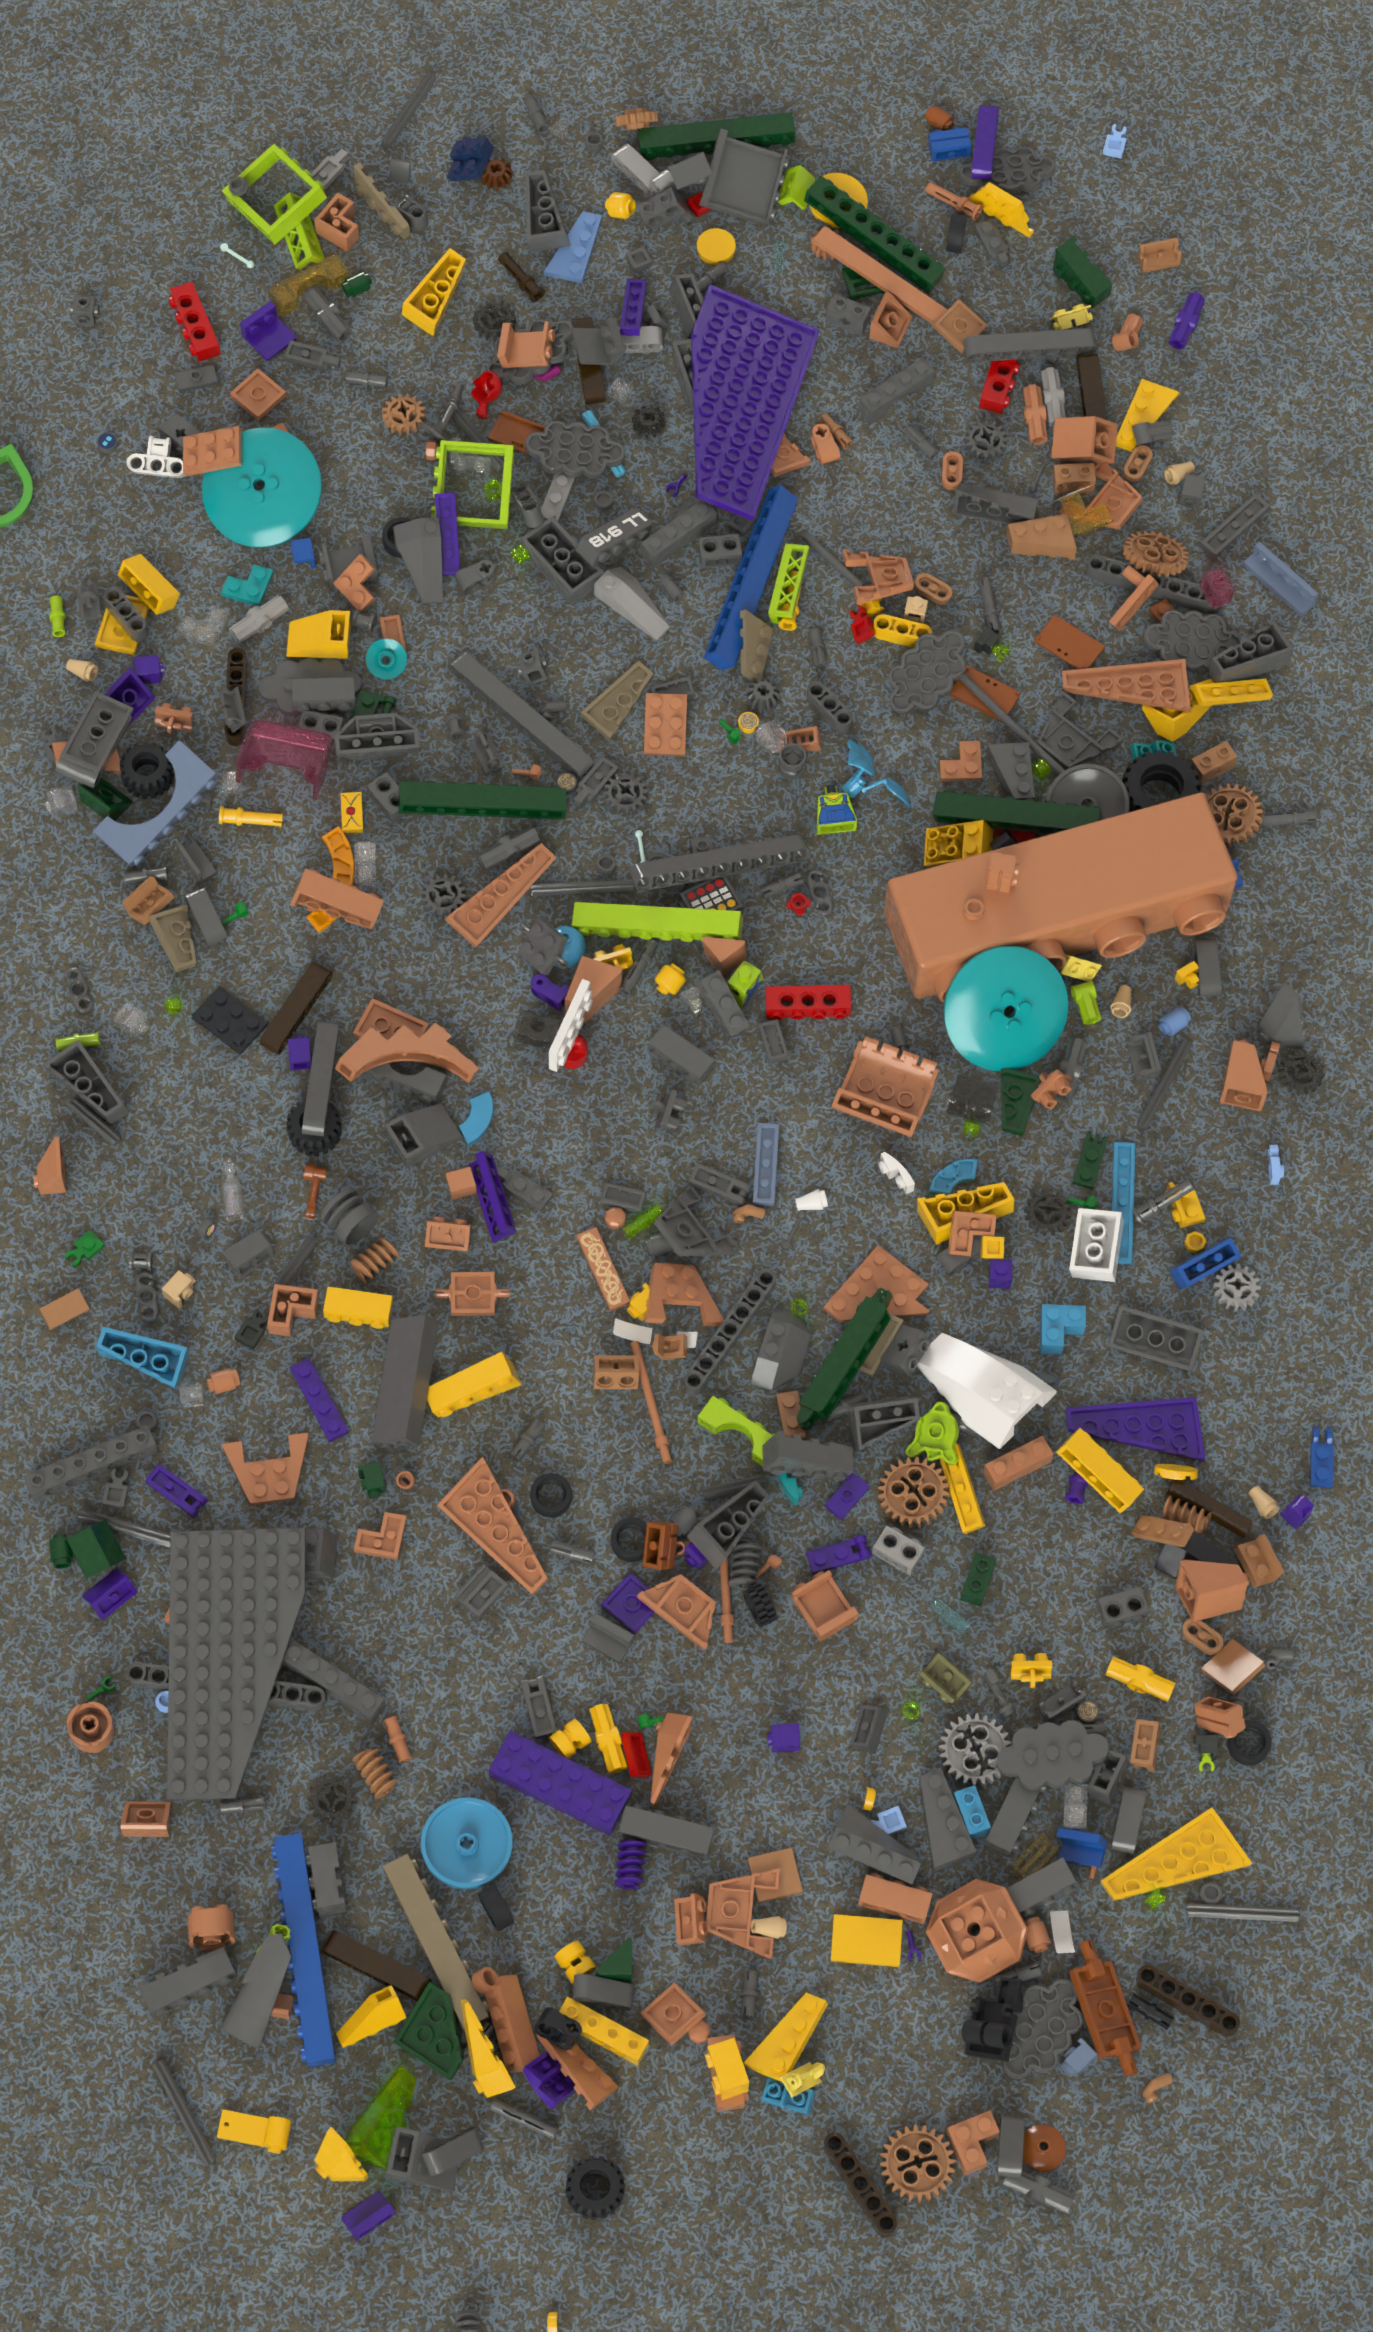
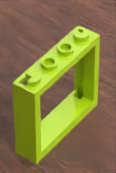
(296, 213)
(485, 449)

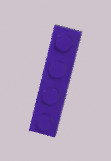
(633, 307)
(446, 512)
(319, 1400)

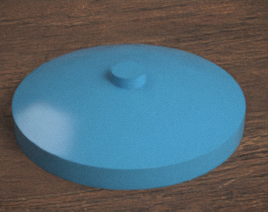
(466, 1843)

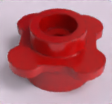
(798, 898)

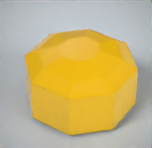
(1195, 1242)

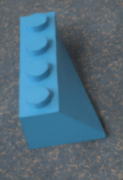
(153, 1357)

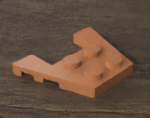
(1117, 494)
(887, 574)
(679, 1286)
(269, 1479)
(731, 1910)

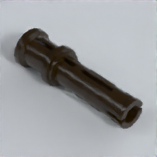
(525, 281)

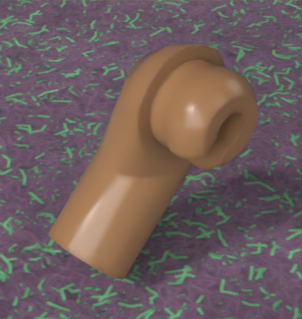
(747, 1210)
(1155, 2084)

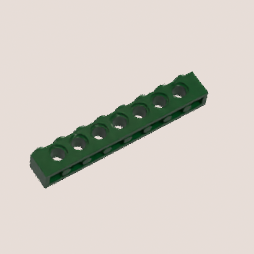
(864, 234)

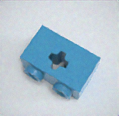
(972, 1812)

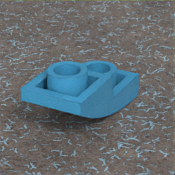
(778, 2095)

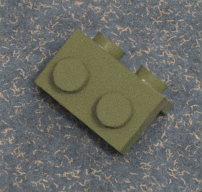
(945, 1678)

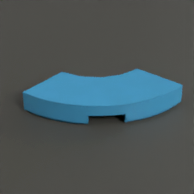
(479, 1118)
(952, 1175)

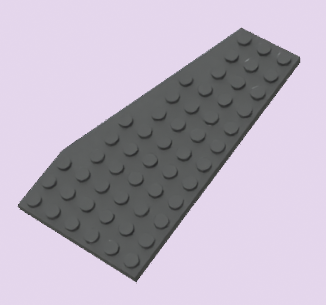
(227, 1640)

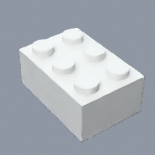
(1096, 1245)

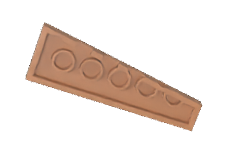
(491, 904)

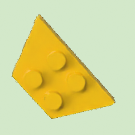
(1003, 207)

